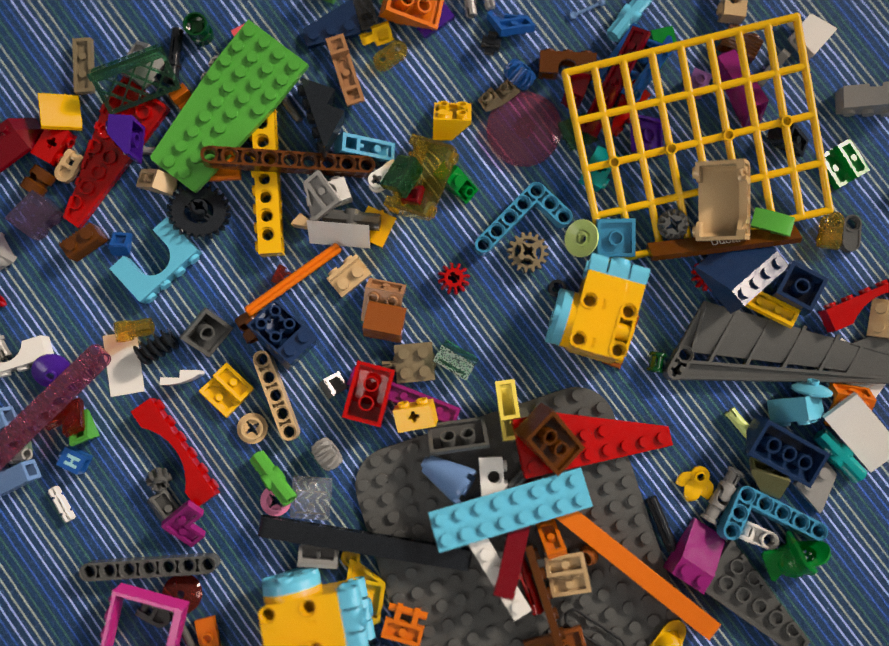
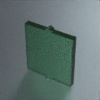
(568, 135)

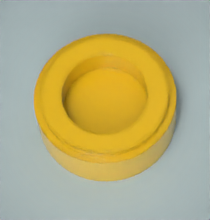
(345, 557)

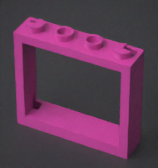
(147, 597)

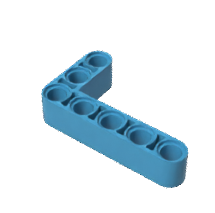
(518, 214)
(769, 511)

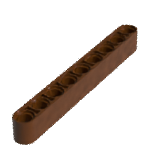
(280, 156)

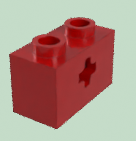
(46, 149)

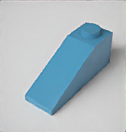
(364, 146)

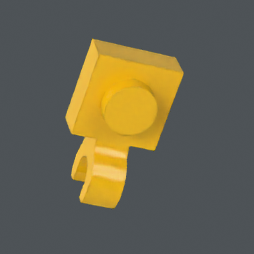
(380, 34)

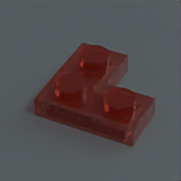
(70, 418)

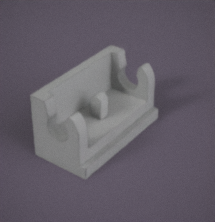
(318, 557)

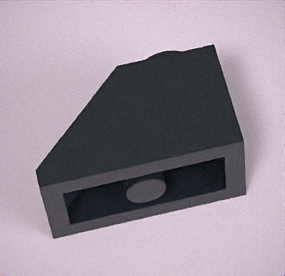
(799, 139)

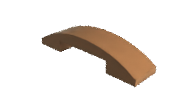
(345, 70)

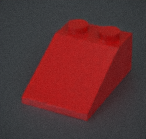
(368, 394)

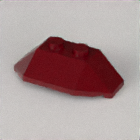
(17, 139)

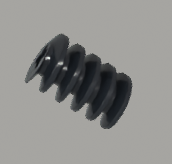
(157, 347)

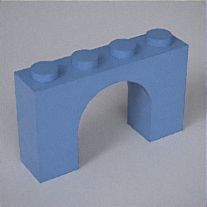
(20, 474)

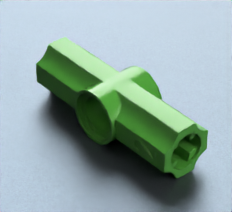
(273, 478)

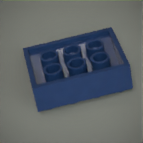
(740, 274)

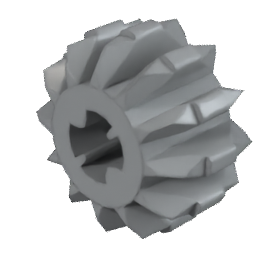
(326, 454)

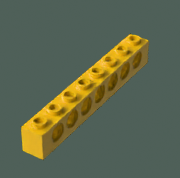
(274, 246)

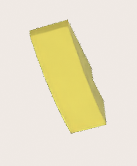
(507, 407)

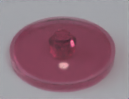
(524, 129)

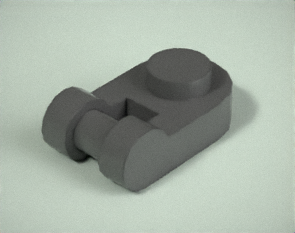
(158, 618)

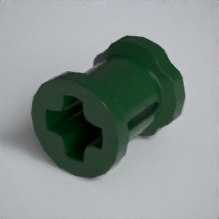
(660, 356)

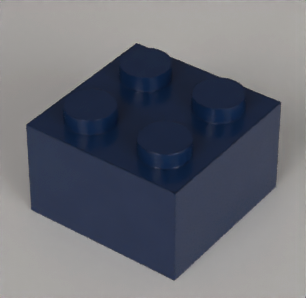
(800, 287)

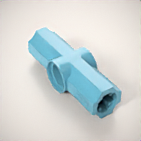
(628, 15)

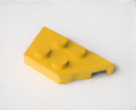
(374, 584)

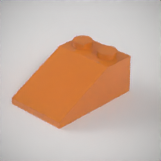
(413, 12)

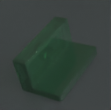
(455, 359)

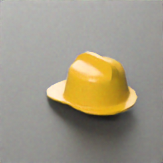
(671, 634)

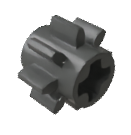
(158, 479)

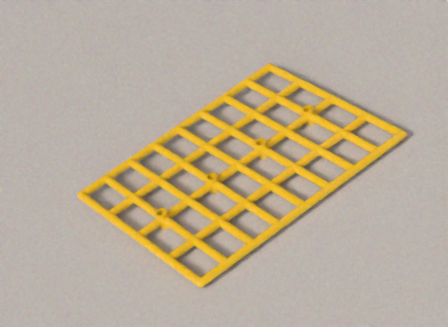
(726, 135)

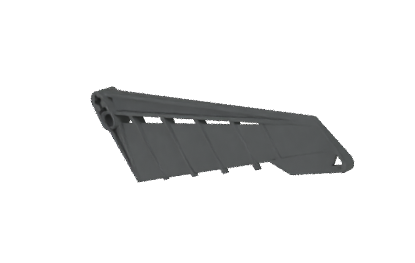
(762, 339)

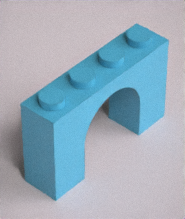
(146, 287)

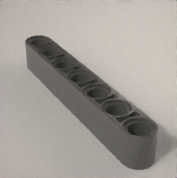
(141, 569)

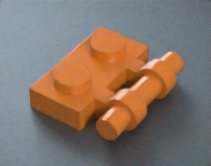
(401, 630)

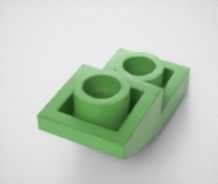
(772, 221)

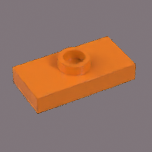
(207, 631)

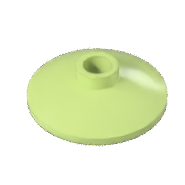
(575, 238)

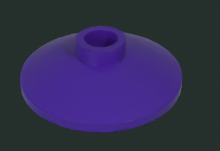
(48, 364)

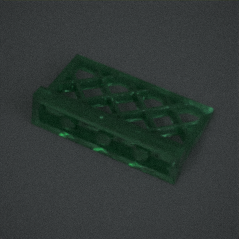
(129, 62)

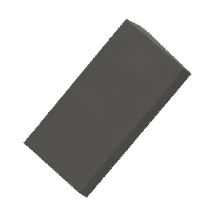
(458, 436)

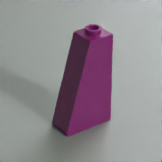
(730, 69)

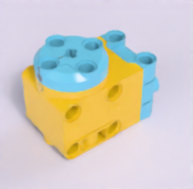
(603, 313)
(315, 614)

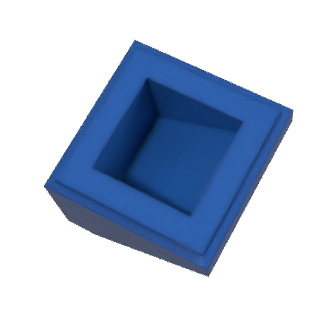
(120, 244)

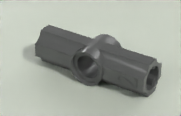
(354, 216)

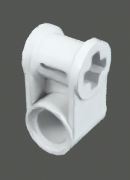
(378, 176)
(755, 534)

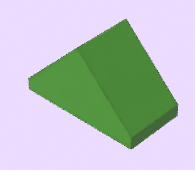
(89, 433)

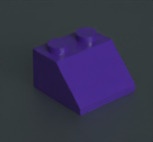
(127, 134)

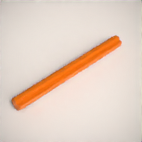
(292, 279)

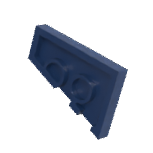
(338, 21)

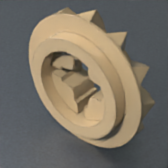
(243, 427)

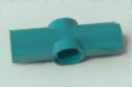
(840, 455)

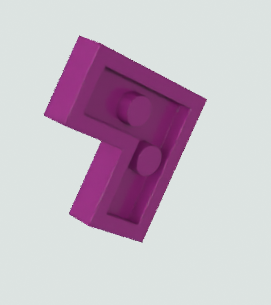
(182, 524)

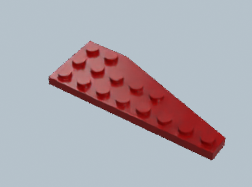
(104, 159)
(602, 441)

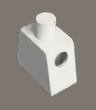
(815, 33)

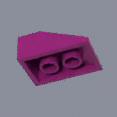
(696, 555)

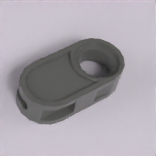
(851, 237)

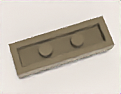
(83, 61)

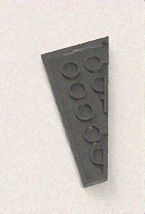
(748, 596)

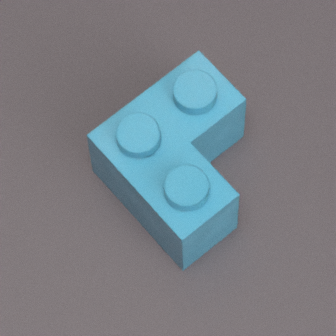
(795, 409)

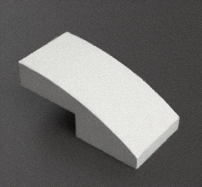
(185, 377)

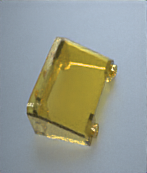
(437, 161)

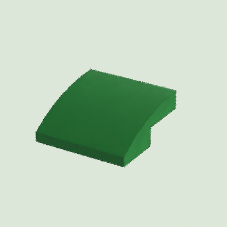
(844, 164)

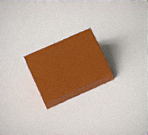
(384, 322)

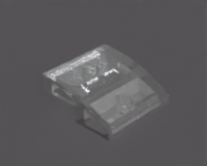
(312, 498)

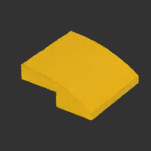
(59, 112)
(226, 390)

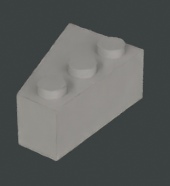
(863, 100)

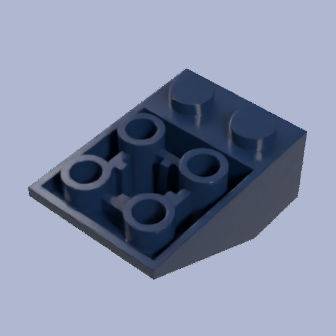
(282, 334)

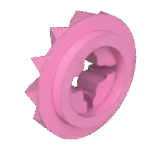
(266, 502)

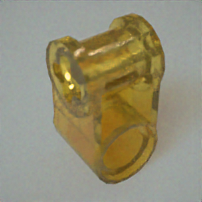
(829, 232)

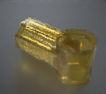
(128, 329)

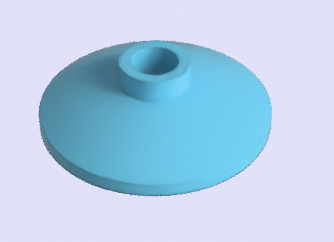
(812, 388)

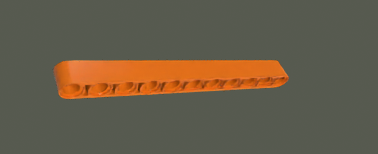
(641, 573)

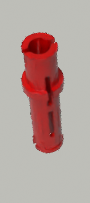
(530, 589)

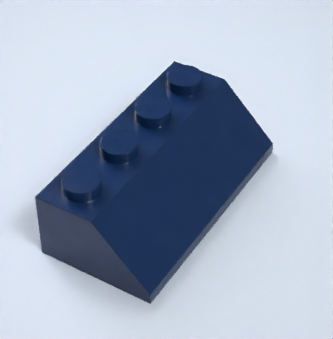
(784, 450)

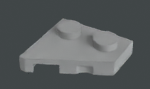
(320, 196)
(820, 490)

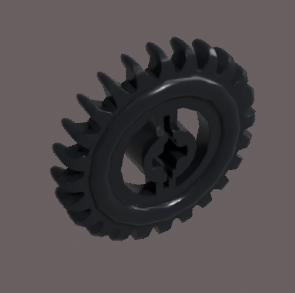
(198, 209)

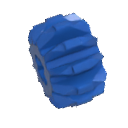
(519, 74)

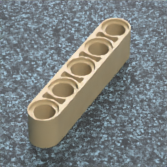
(269, 388)

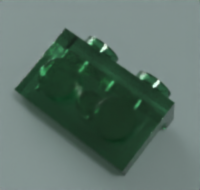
(402, 175)

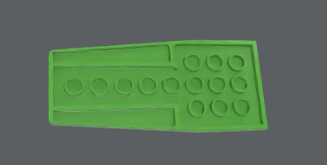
(228, 103)

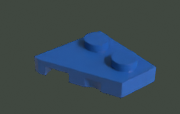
(511, 24)

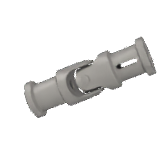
(724, 491)

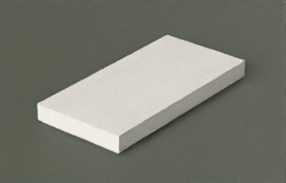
(860, 431)

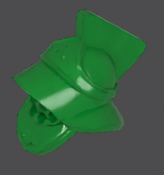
(792, 559)

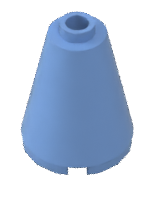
(448, 477)

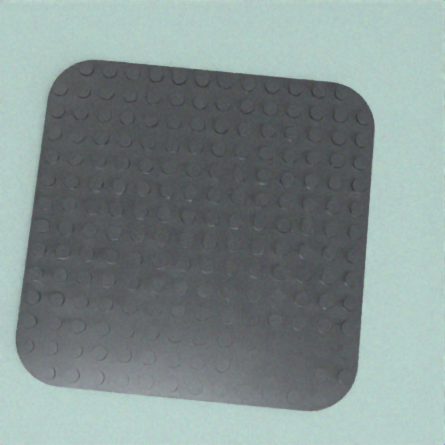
(462, 603)

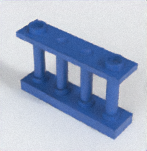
(645, 77)

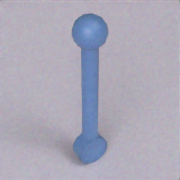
(573, 15)

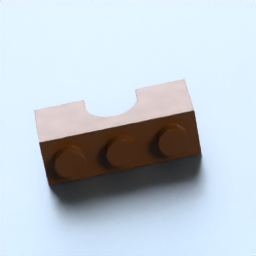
(550, 61)

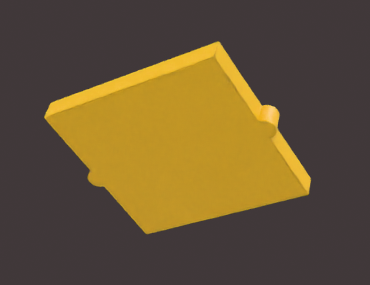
(387, 222)

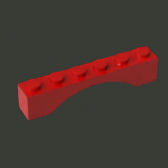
(845, 313)
(199, 485)

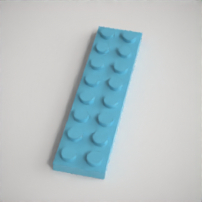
(509, 509)

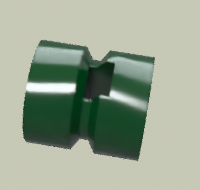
(198, 28)

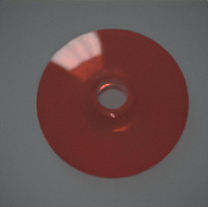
(191, 587)

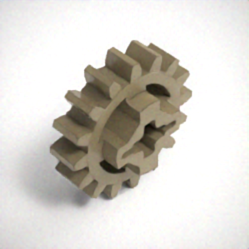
(532, 258)

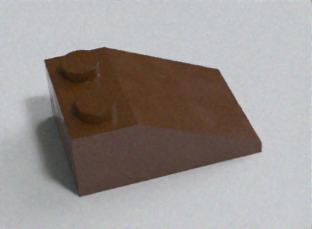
(549, 438)

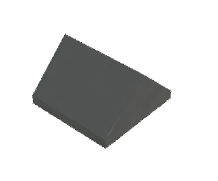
(206, 332)

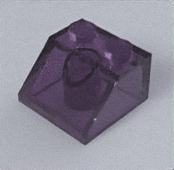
(35, 215)

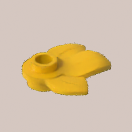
(693, 486)

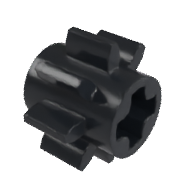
(491, 43)

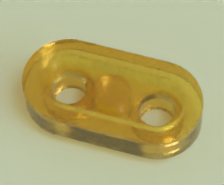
(392, 57)

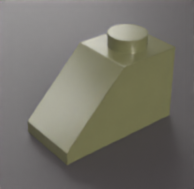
(769, 479)

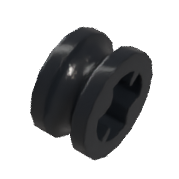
(551, 285)

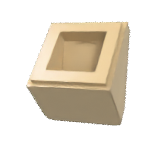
(300, 222)

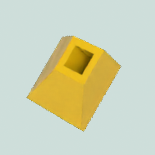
(450, 119)

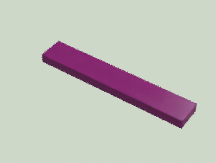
(400, 393)

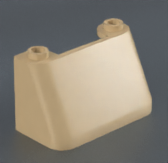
(723, 200)

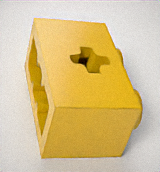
(408, 421)

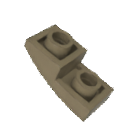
(495, 98)

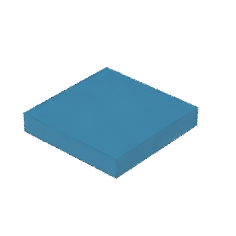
(616, 237)

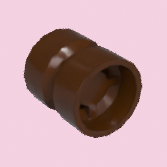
(38, 180)
(241, 322)

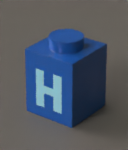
(74, 460)

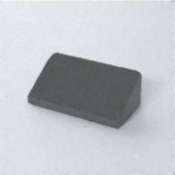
(162, 504)

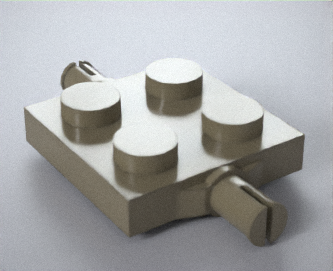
(413, 362)

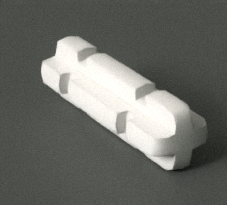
(61, 504)

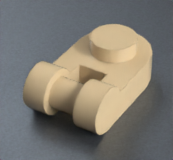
(65, 172)

